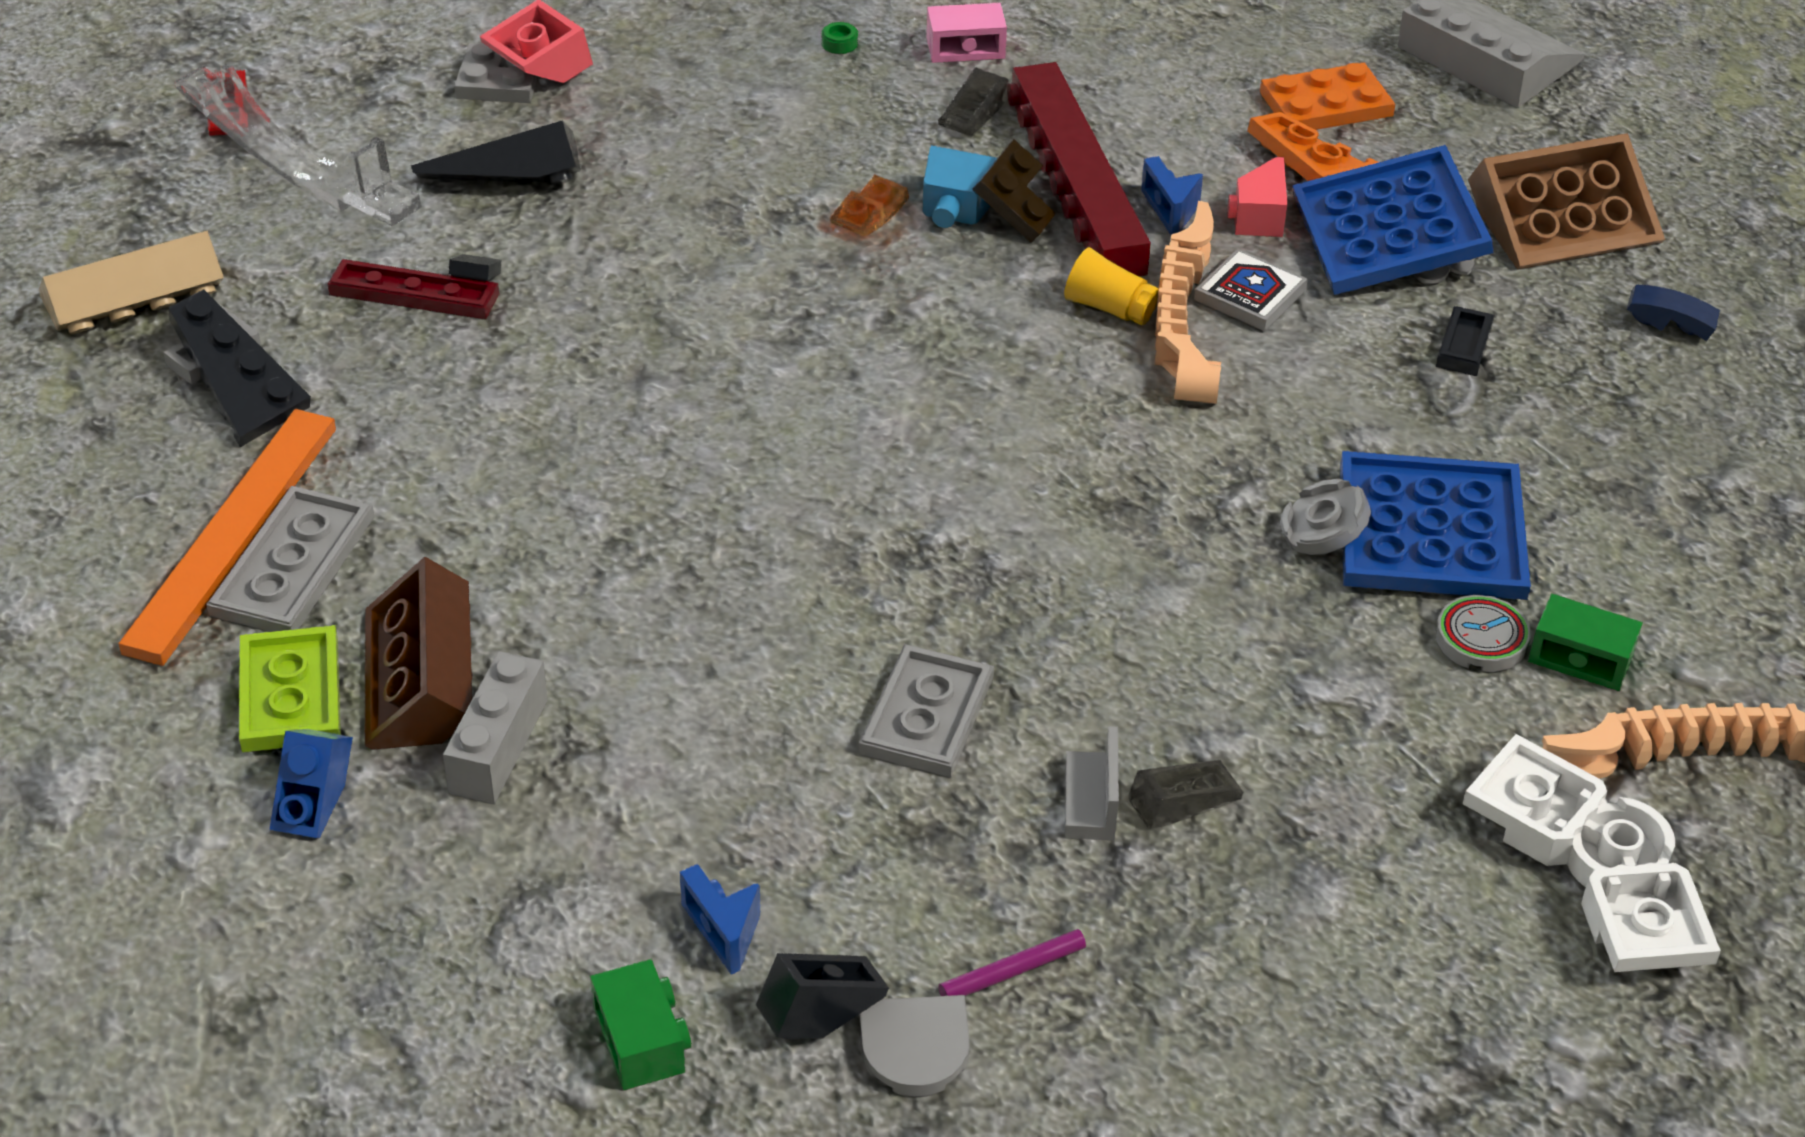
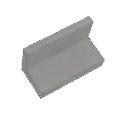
(1092, 792)

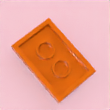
(1329, 96)

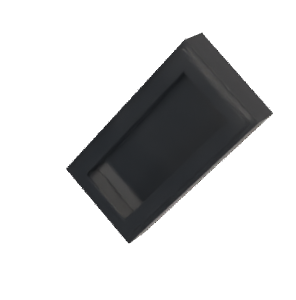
(1465, 341)

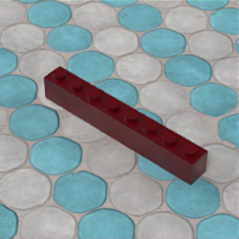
(1077, 167)

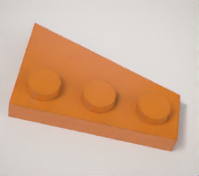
(1302, 147)

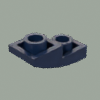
(1659, 305)

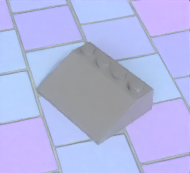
(1485, 48)

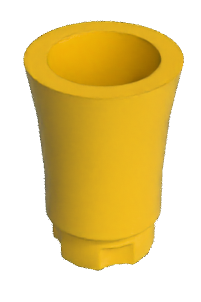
(1110, 288)

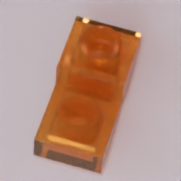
(871, 207)

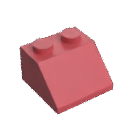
(541, 43)

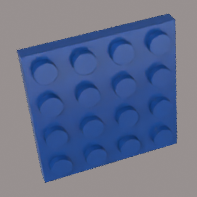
(1391, 219)
(1438, 526)

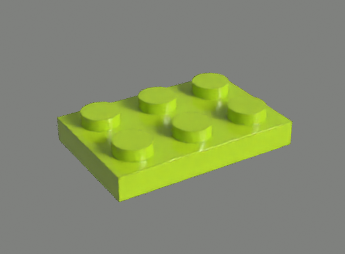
(287, 685)

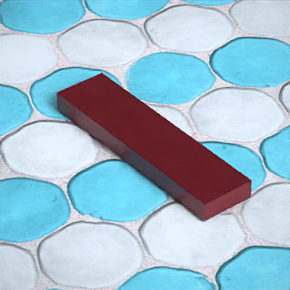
(413, 289)

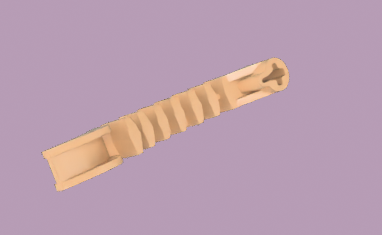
(1181, 267)
(1660, 728)

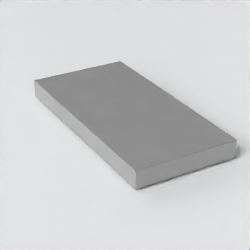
(290, 561)

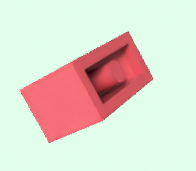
(1260, 201)

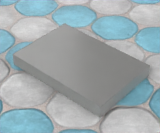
(926, 710)

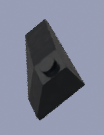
(529, 156)

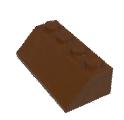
(417, 659)

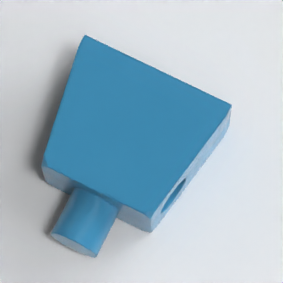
(949, 186)

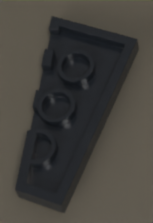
(243, 377)

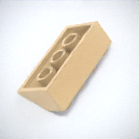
(130, 282)

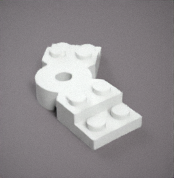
(1618, 851)

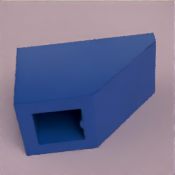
(309, 781)

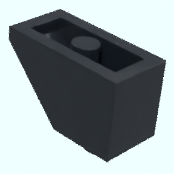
(817, 993)

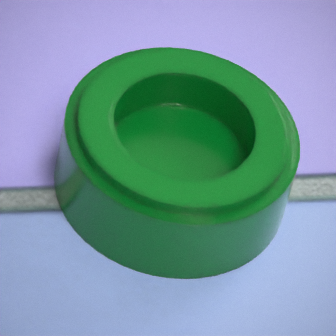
(839, 38)

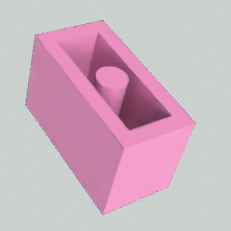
(966, 32)

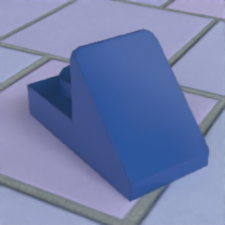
(1170, 197)
(724, 921)

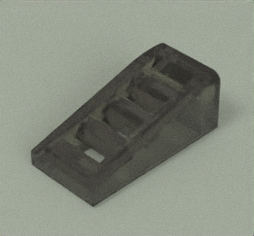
(977, 83)
(1159, 807)

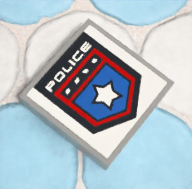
(1250, 289)

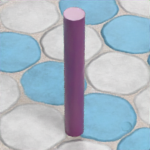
(1014, 965)

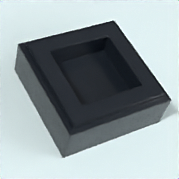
(474, 267)

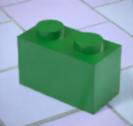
(1585, 642)
(639, 1023)

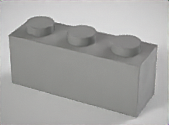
(495, 727)

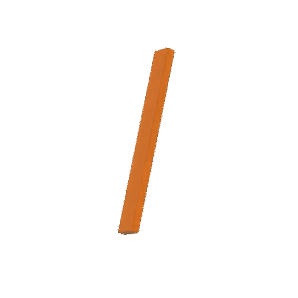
(225, 538)

